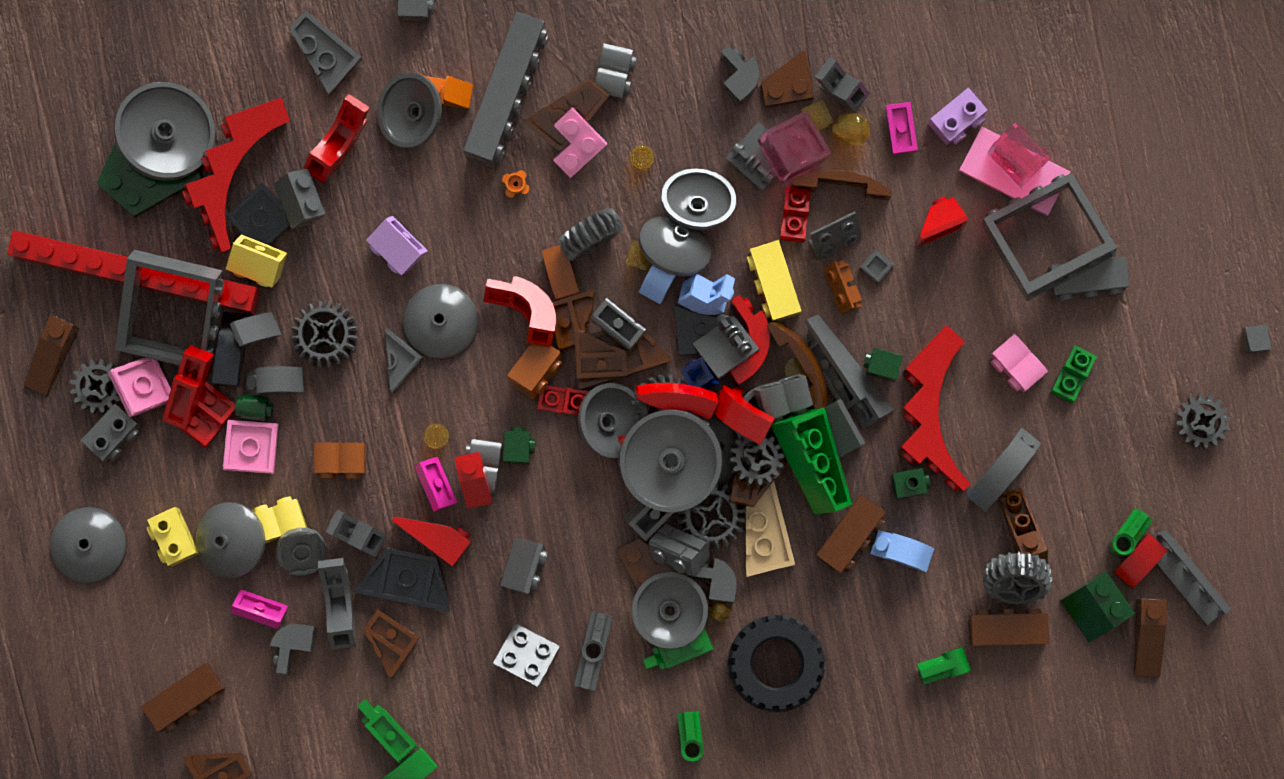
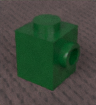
(883, 364)
(518, 446)
(910, 483)

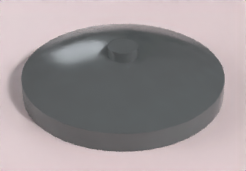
(163, 131)
(671, 460)

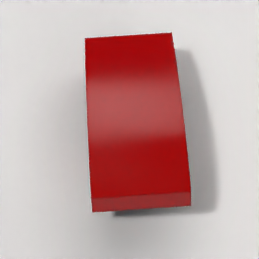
(795, 214)
(561, 400)
(1140, 561)

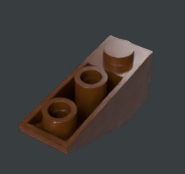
(1022, 525)

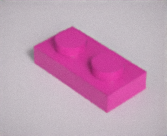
(901, 128)
(435, 484)
(259, 609)

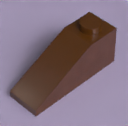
(50, 354)
(1149, 636)

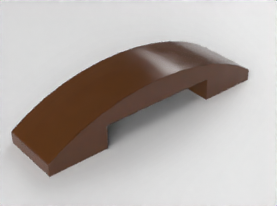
(874, 189)
(785, 335)

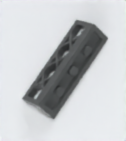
(1190, 581)

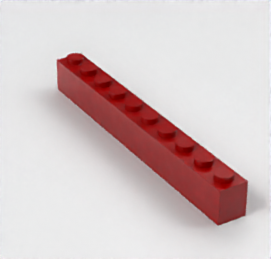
(112, 268)

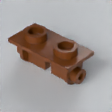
(845, 297)

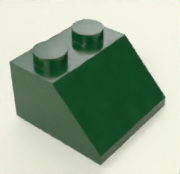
(1097, 606)

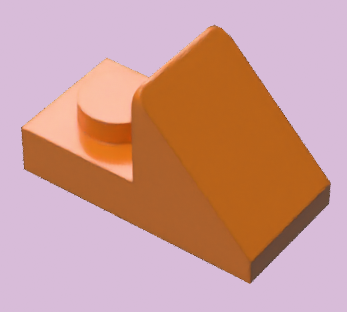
(453, 91)

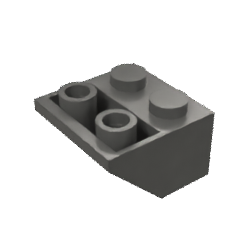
(523, 566)

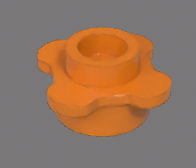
(512, 190)

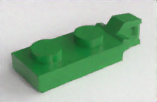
(670, 657)
(387, 731)

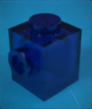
(699, 374)

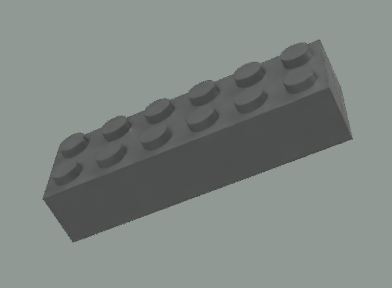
(505, 91)

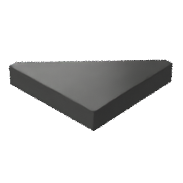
(400, 360)

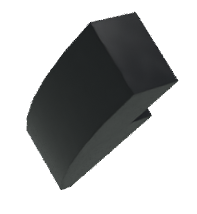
(228, 354)

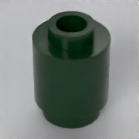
(254, 408)

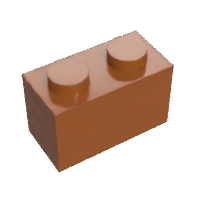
(535, 369)

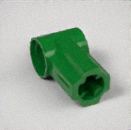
(1130, 532)
(948, 665)
(690, 732)

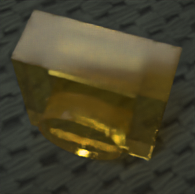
(819, 114)
(637, 259)

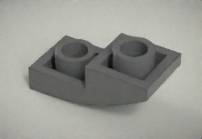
(255, 329)

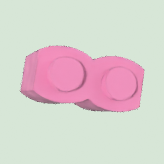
(1018, 363)

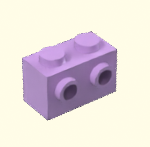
(957, 117)
(396, 246)

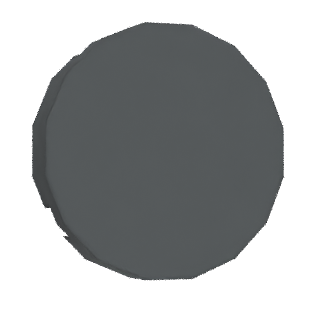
(300, 551)

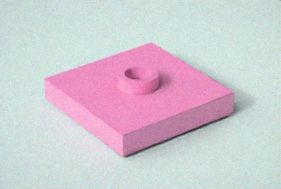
(140, 385)
(250, 446)

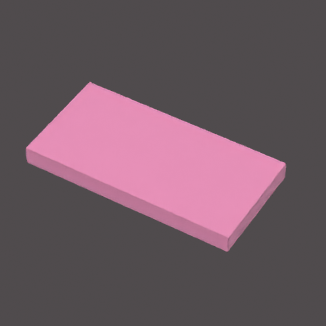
(985, 170)

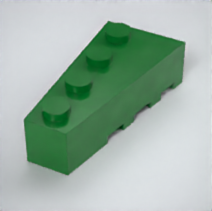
(814, 459)

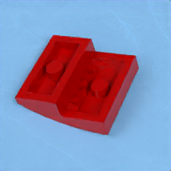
(209, 416)

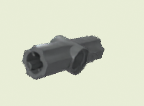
(598, 634)

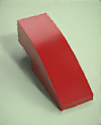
(187, 386)
(678, 397)

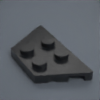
(406, 579)

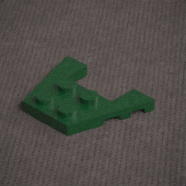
(134, 190)

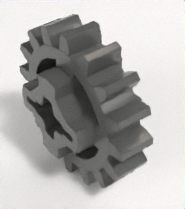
(89, 392)
(1198, 412)
(746, 457)

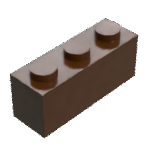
(851, 535)
(1008, 628)
(183, 698)

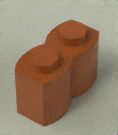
(339, 458)

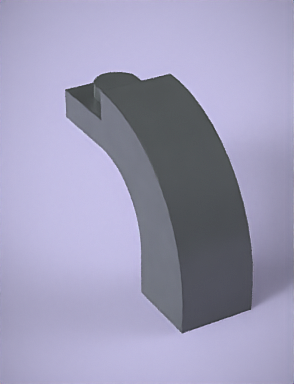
(1003, 470)
(338, 603)

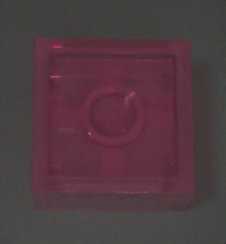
(794, 147)
(1018, 155)

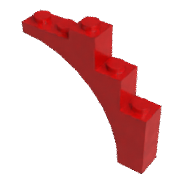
(211, 192)
(927, 441)

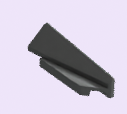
(845, 376)

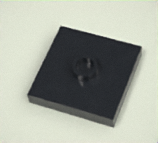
(259, 216)
(691, 327)

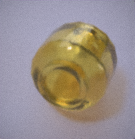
(851, 129)

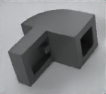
(746, 76)
(841, 86)
(274, 380)
(356, 533)
(722, 581)
(289, 638)

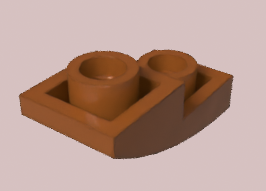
(560, 273)

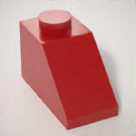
(473, 480)

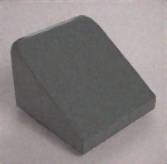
(1256, 339)

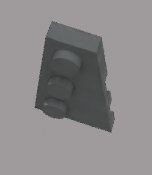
(325, 51)

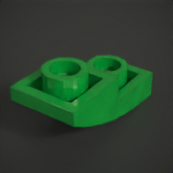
(1073, 374)
(415, 766)

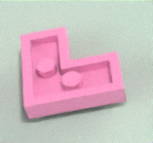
(583, 142)

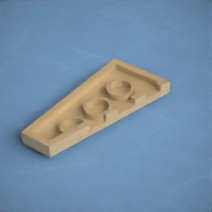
(766, 536)

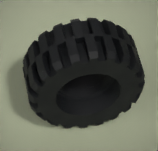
(811, 663)

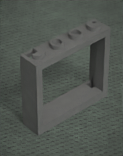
(1066, 271)
(152, 349)

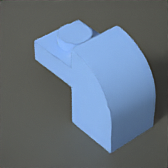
(657, 284)
(706, 296)
(902, 550)

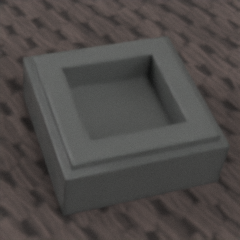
(876, 266)

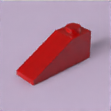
(440, 539)

